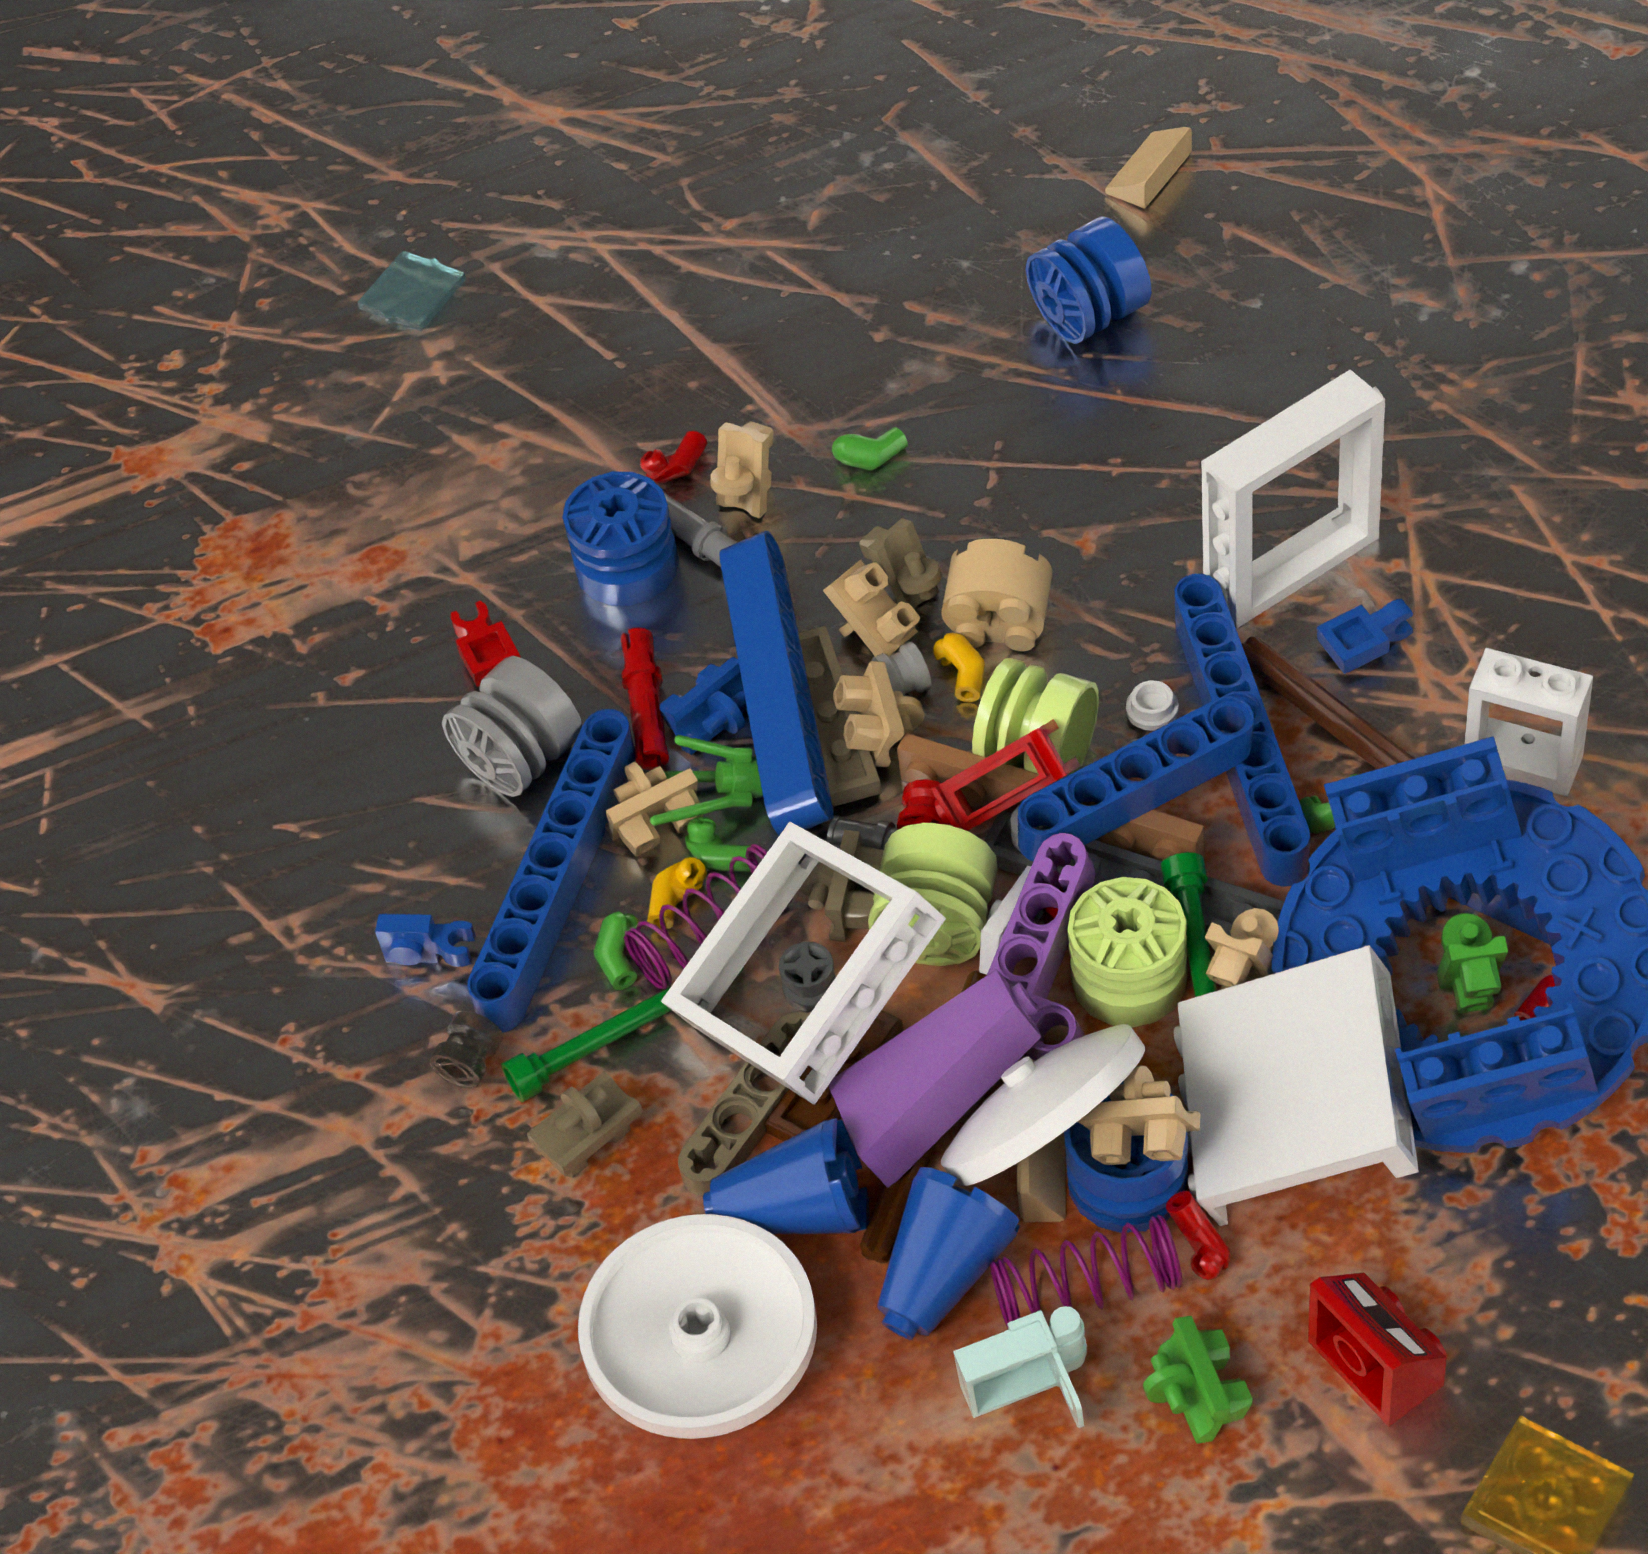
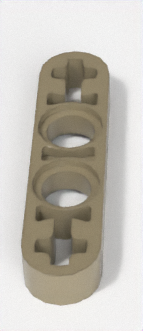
(738, 1098)

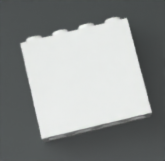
(1294, 1080)

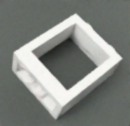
(1556, 694)

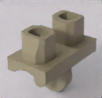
(901, 556)
(844, 902)
(584, 1124)

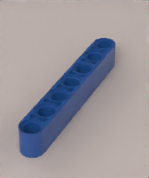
(775, 684)
(1262, 780)
(551, 871)

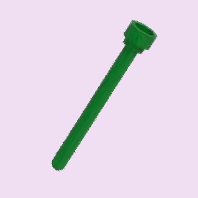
(1185, 878)
(531, 1072)

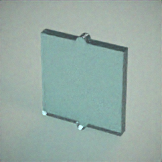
(411, 290)

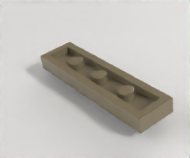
(848, 771)

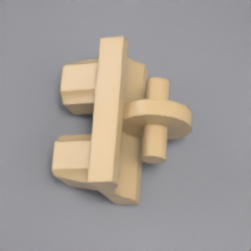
(743, 467)
(870, 609)
(882, 713)
(647, 796)
(1246, 952)
(1136, 1110)

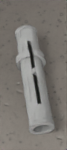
(704, 537)

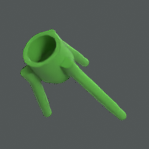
(735, 777)

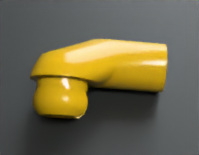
(958, 651)
(670, 886)

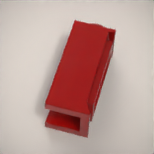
(952, 803)

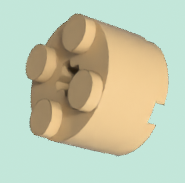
(997, 594)

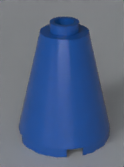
(797, 1185)
(940, 1251)

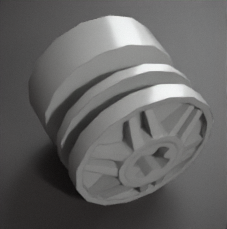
(512, 725)

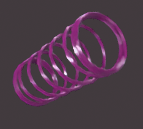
(645, 945)
(1164, 1265)

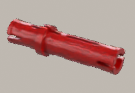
(642, 682)

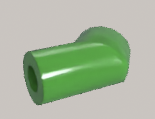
(711, 849)

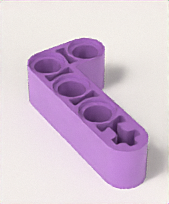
(1046, 941)

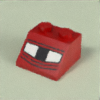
(1374, 1344)

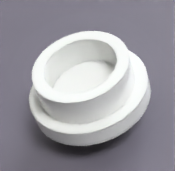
(1152, 705)

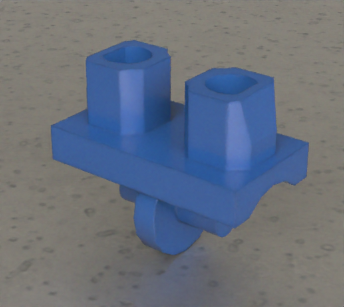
(710, 706)

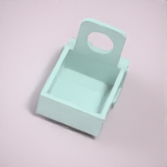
(1024, 1362)

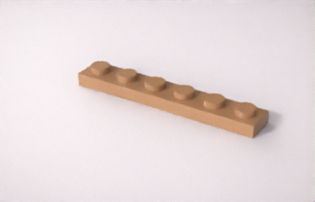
(1149, 835)

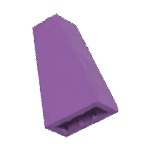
(933, 1073)

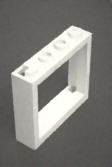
(1340, 409)
(853, 996)

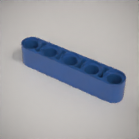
(1147, 758)

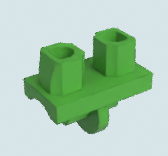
(1471, 962)
(1189, 1381)

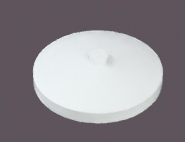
(1041, 1102)
(697, 1326)

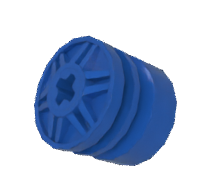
(1088, 279)
(621, 538)
(1123, 1191)

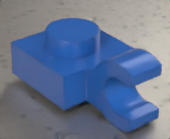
(1362, 637)
(417, 939)

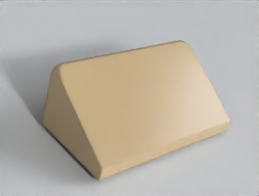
(1151, 166)
(1043, 1183)

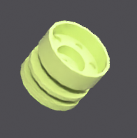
(1022, 701)
(951, 873)
(1128, 951)

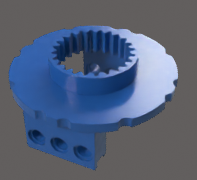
(1461, 830)

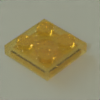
(1546, 1494)

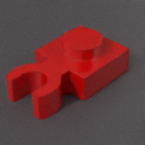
(482, 643)

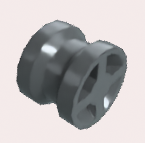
(796, 971)

